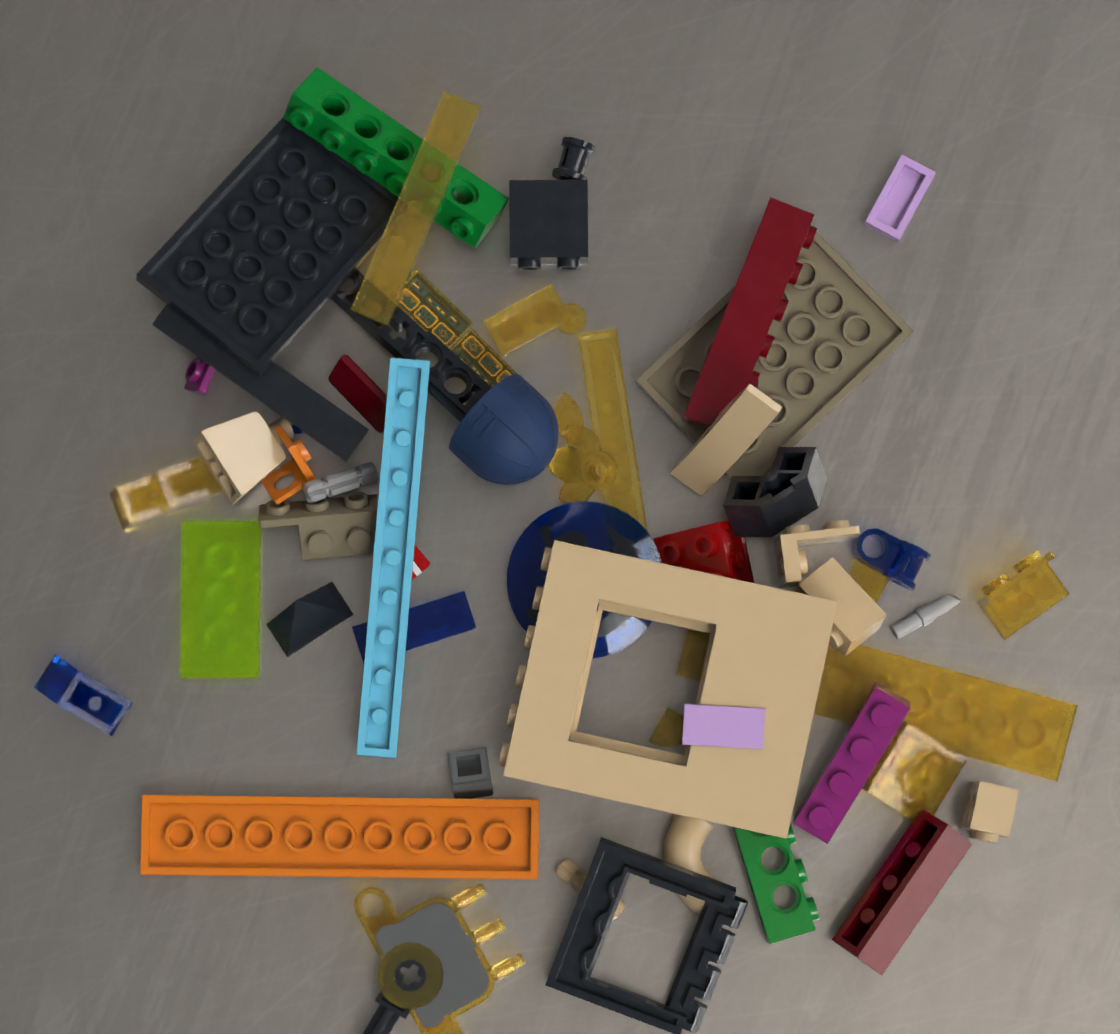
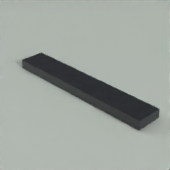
(273, 388)

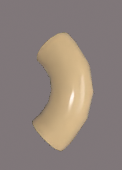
(684, 848)

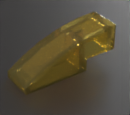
(164, 493)

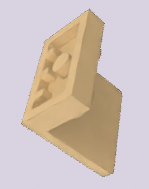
(793, 562)

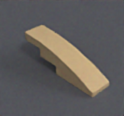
(726, 439)

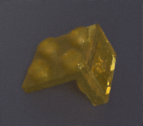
(1024, 596)

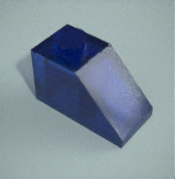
(83, 695)

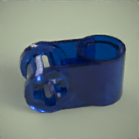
(892, 557)

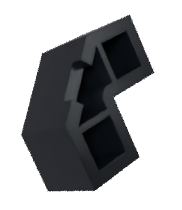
(771, 503)

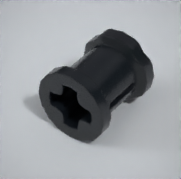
(573, 159)

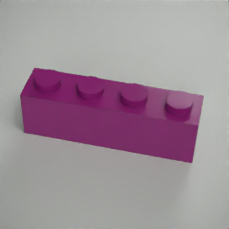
(851, 762)

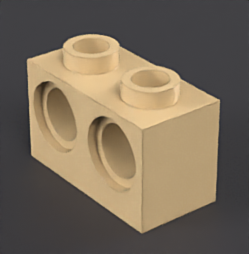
(989, 811)

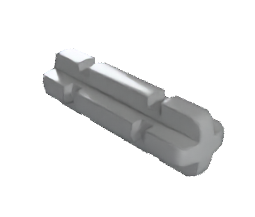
(340, 482)

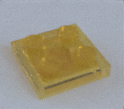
(914, 772)

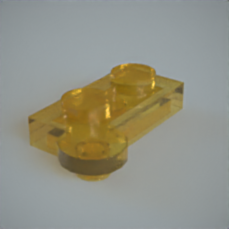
(534, 318)

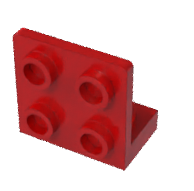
(707, 550)

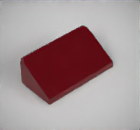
(360, 391)

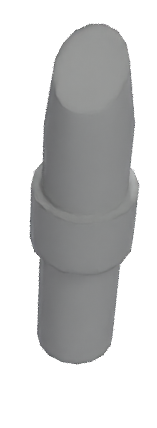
(924, 615)

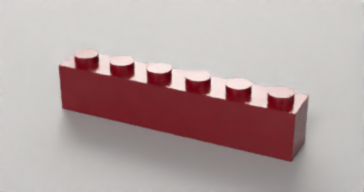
(751, 310)

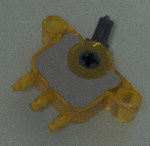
(448, 958)

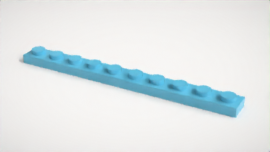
(393, 557)

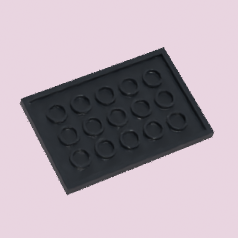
(270, 245)

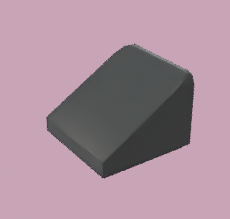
(470, 773)

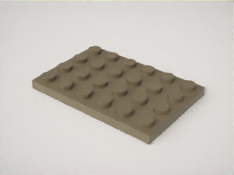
(821, 351)

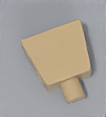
(242, 452)

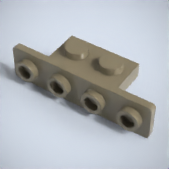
(329, 525)

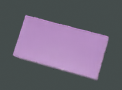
(899, 198)
(723, 726)

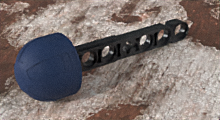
(504, 429)

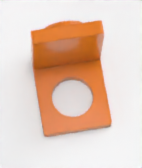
(295, 467)

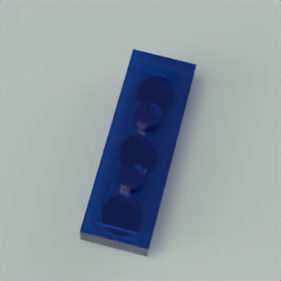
(430, 622)

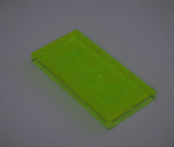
(221, 600)

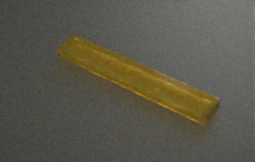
(416, 208)
(612, 418)

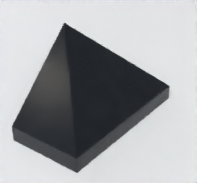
(309, 618)

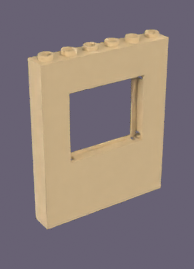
(760, 653)

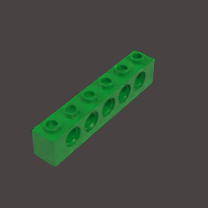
(387, 152)
(777, 922)

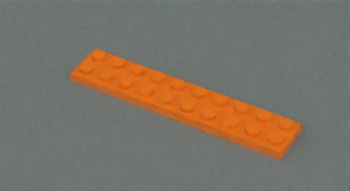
(339, 837)

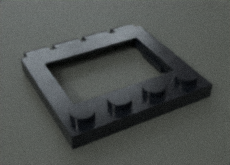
(592, 920)

